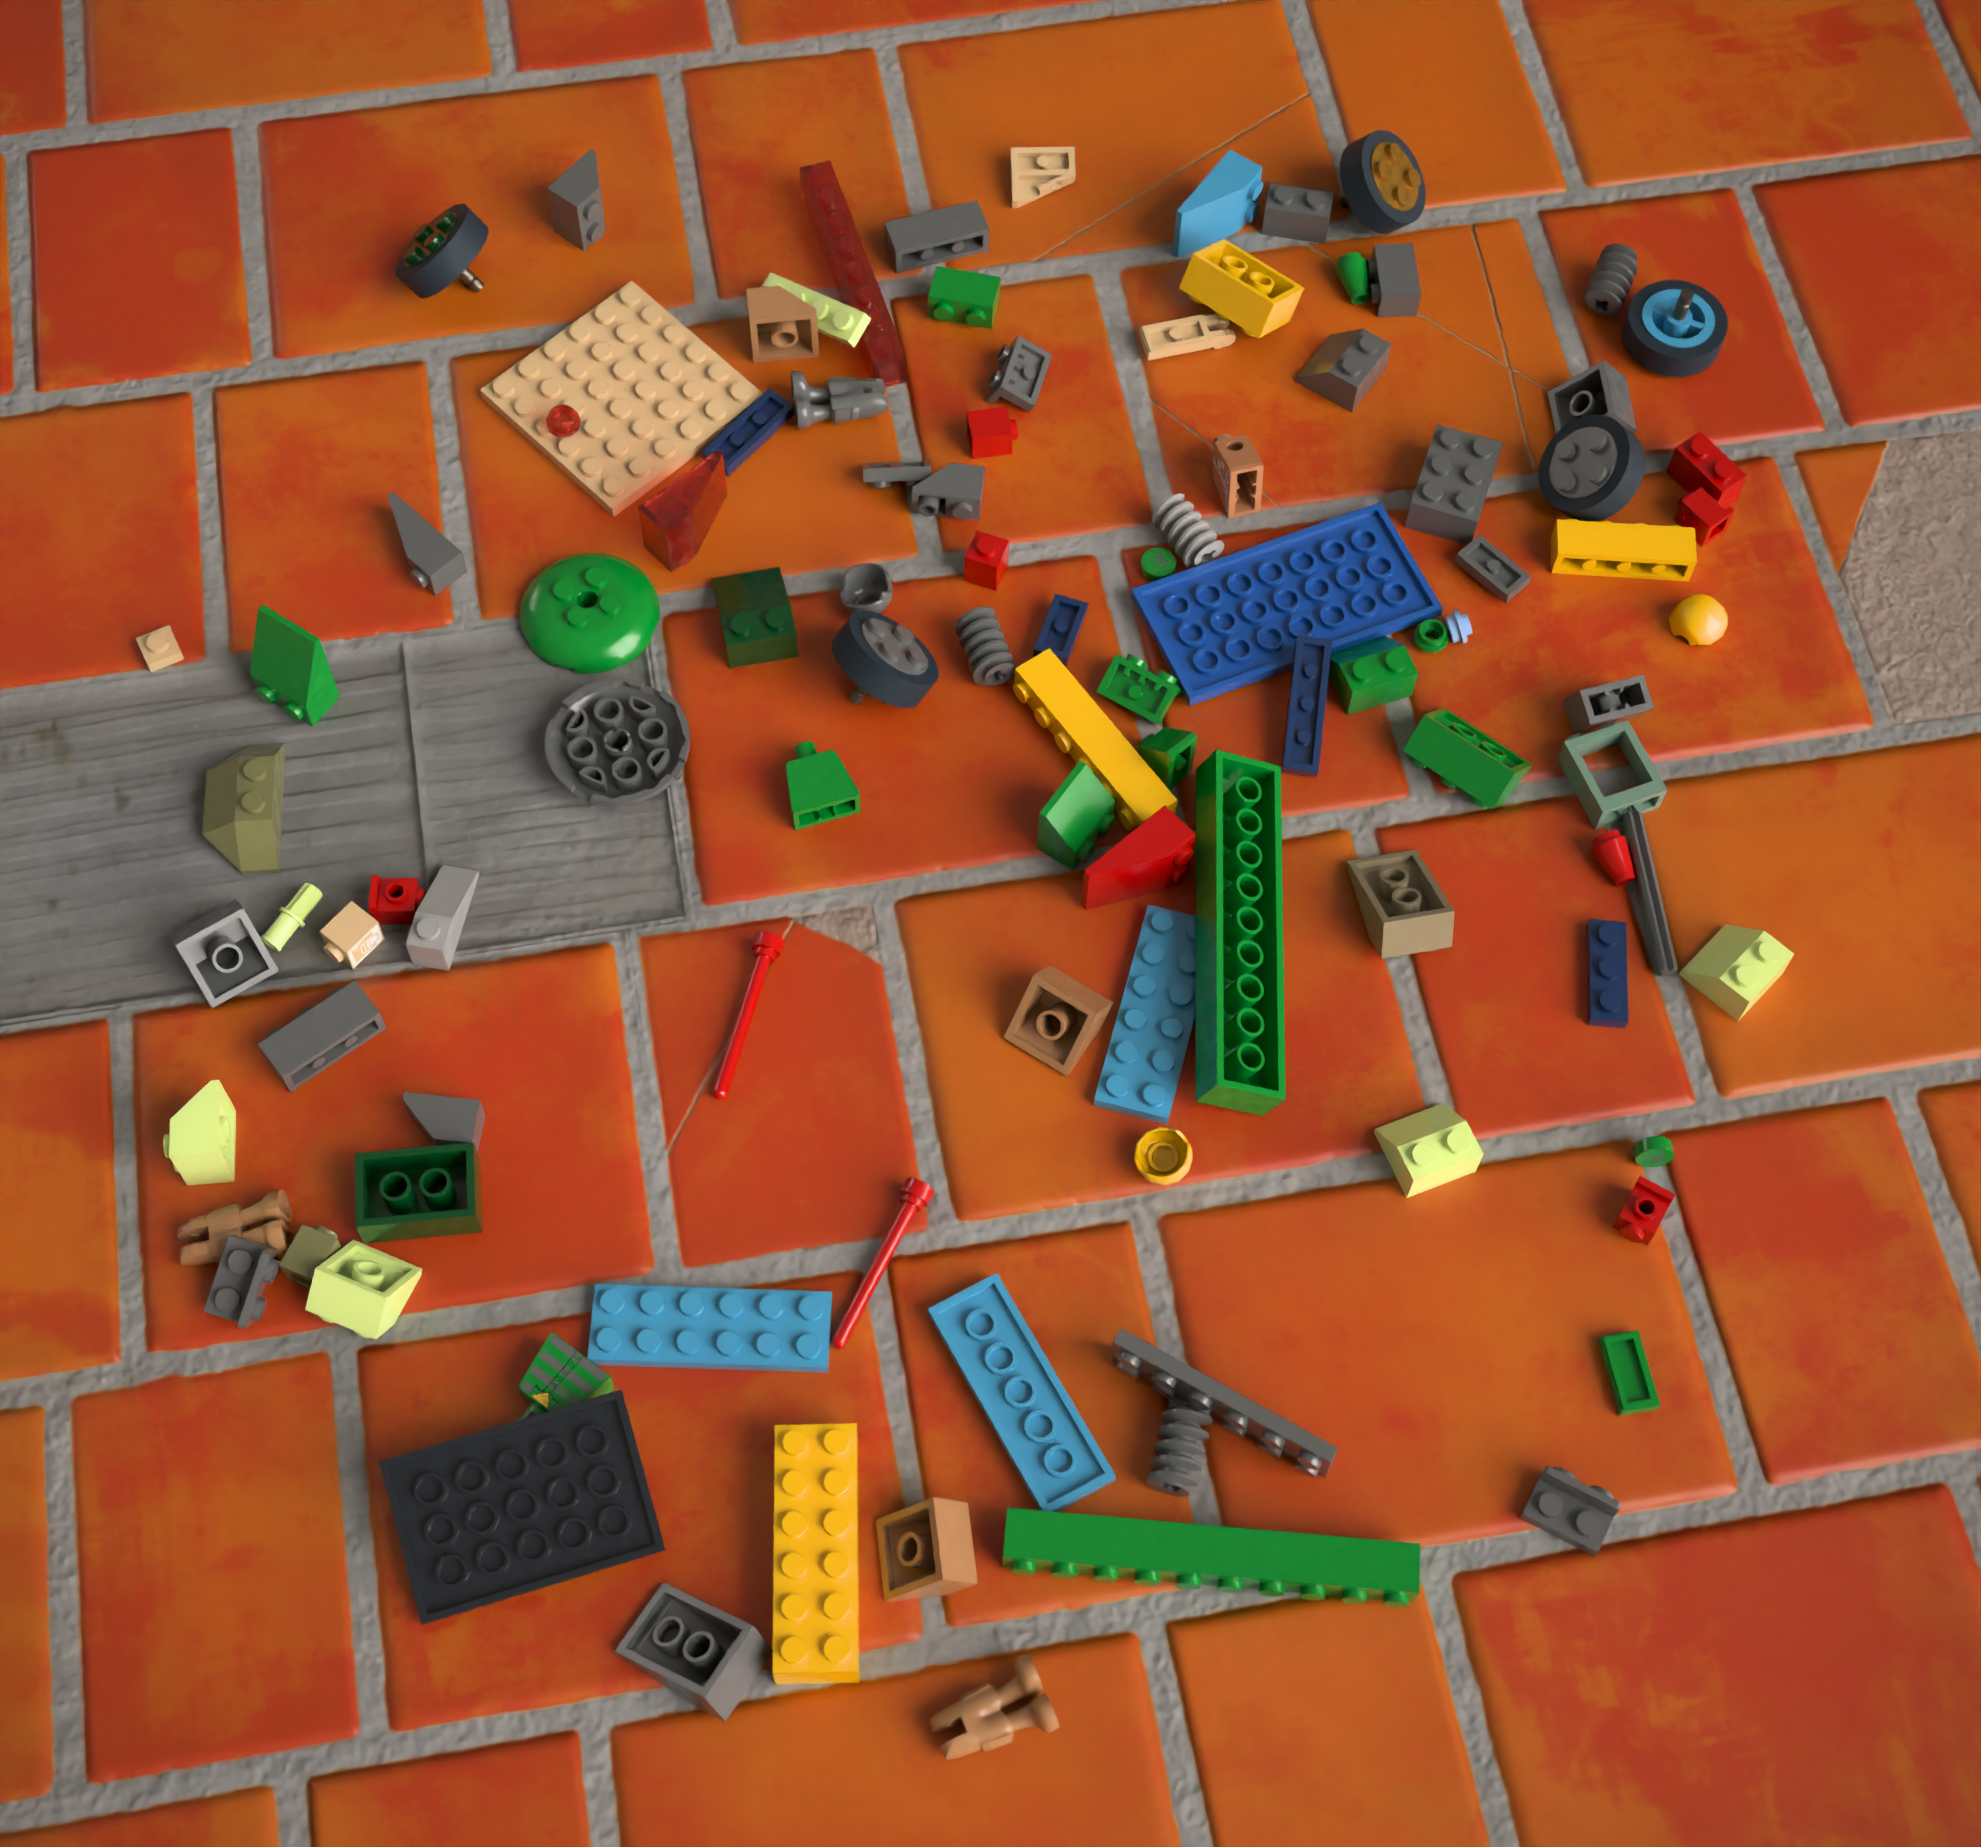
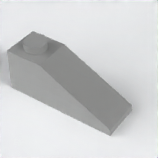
(441, 918)

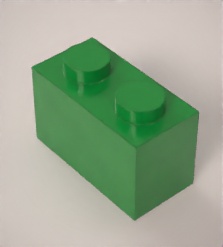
(964, 297)

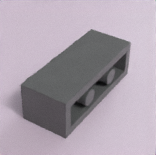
(936, 236)
(322, 1035)

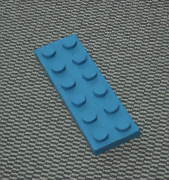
(1152, 1019)
(710, 1328)
(1021, 1395)

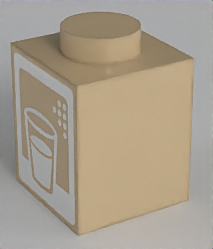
(351, 935)

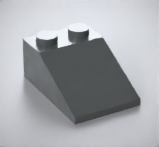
(695, 1650)

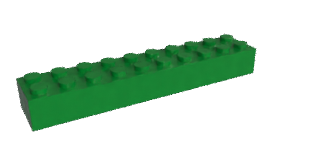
(1239, 935)

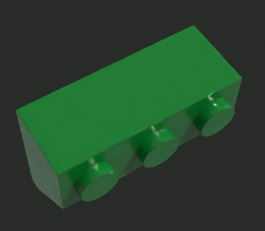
(1466, 758)

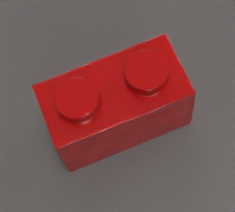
(1704, 465)

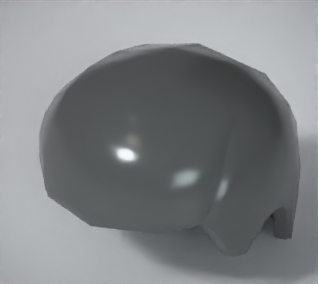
(866, 588)

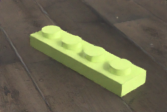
(833, 317)

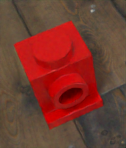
(1704, 514)
(394, 899)
(1649, 1199)

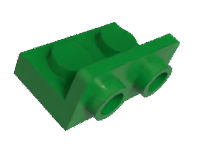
(1138, 688)

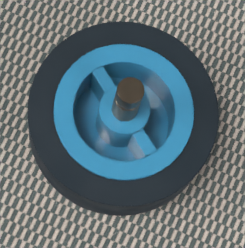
(1674, 328)

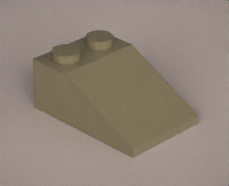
(1401, 904)

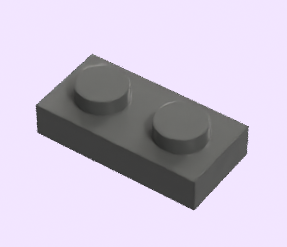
(883, 473)
(1492, 569)

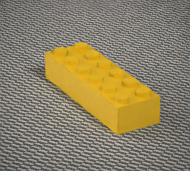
(816, 1554)

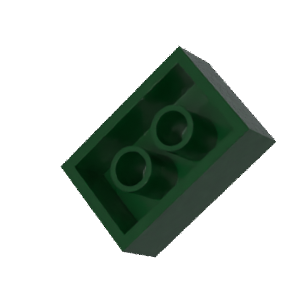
(418, 1193)

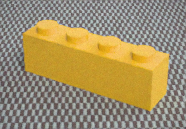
(1623, 550)

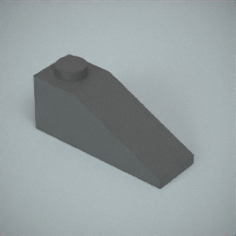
(431, 556)

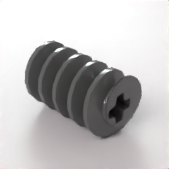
(1611, 280)
(985, 647)
(1176, 1449)

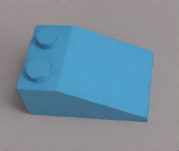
(1218, 204)

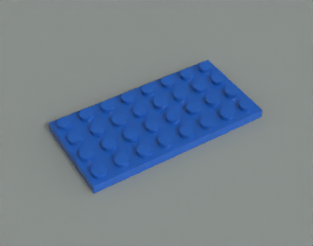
(1243, 611)

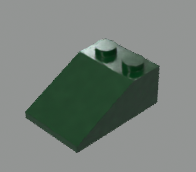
(755, 617)

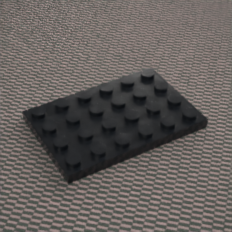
(521, 1506)

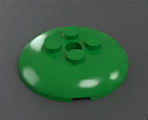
(593, 637)

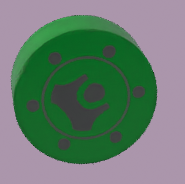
(1157, 564)
(1653, 1151)

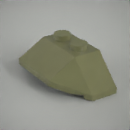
(246, 808)

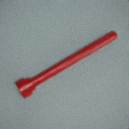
(766, 948)
(914, 1197)

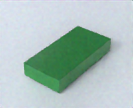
(1628, 1373)

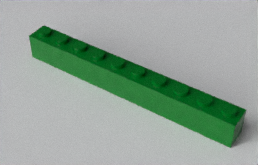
(1212, 1556)

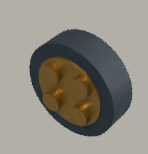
(1382, 182)

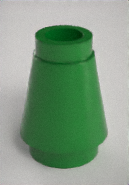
(1353, 275)

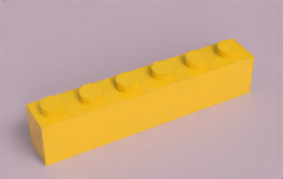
(1091, 738)

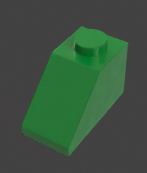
(1169, 754)

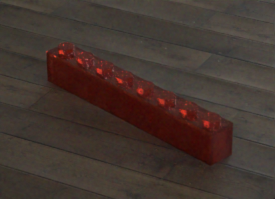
(852, 271)

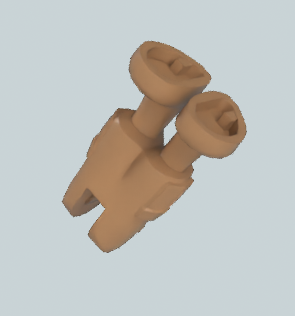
(235, 1220)
(983, 1718)

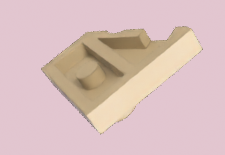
(1040, 172)

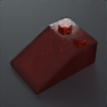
(683, 512)

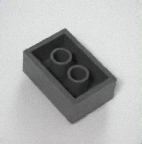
(1453, 484)

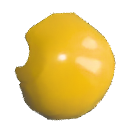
(1699, 620)
(1163, 1156)

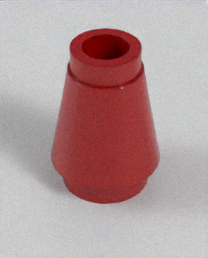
(1614, 857)

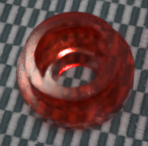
(566, 415)

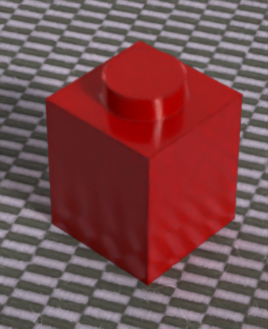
(990, 432)
(986, 560)

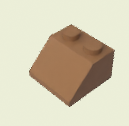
(781, 325)
(1057, 1019)
(926, 1550)

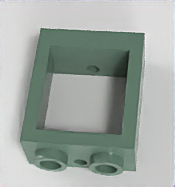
(1611, 809)

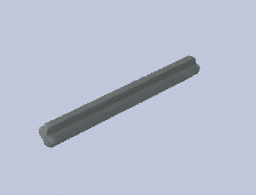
(1649, 894)

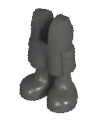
(846, 396)

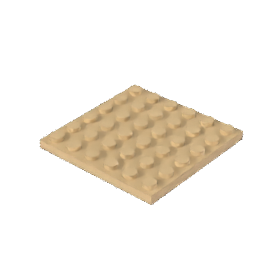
(642, 394)

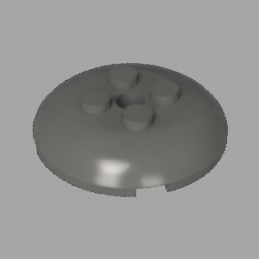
(614, 714)

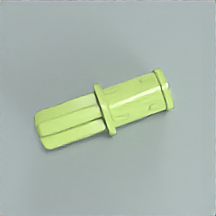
(292, 917)

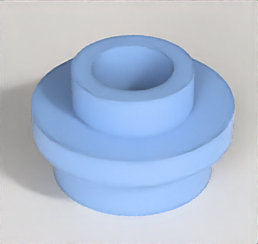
(1458, 627)

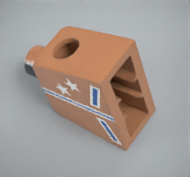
(1234, 460)

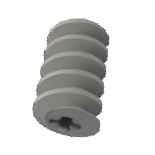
(1186, 532)

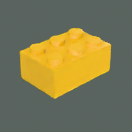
(1241, 288)

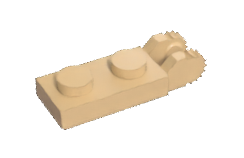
(1185, 336)

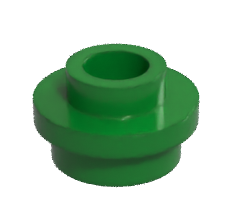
(1434, 629)

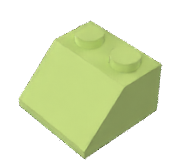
(1737, 968)
(204, 1137)
(1429, 1148)
(362, 1289)

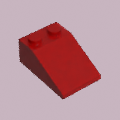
(1142, 862)

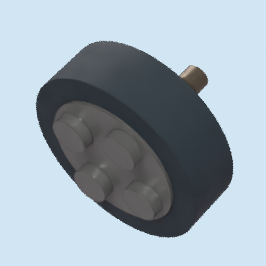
(1591, 468)
(884, 660)

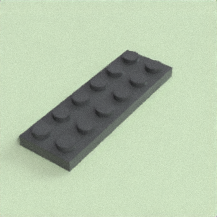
(1237, 1412)

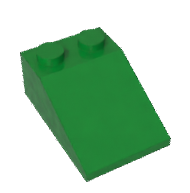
(291, 668)

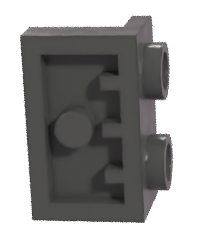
(1019, 373)
(242, 1280)
(1570, 1509)

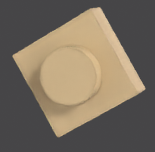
(160, 648)

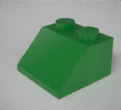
(1372, 674)
(1075, 818)

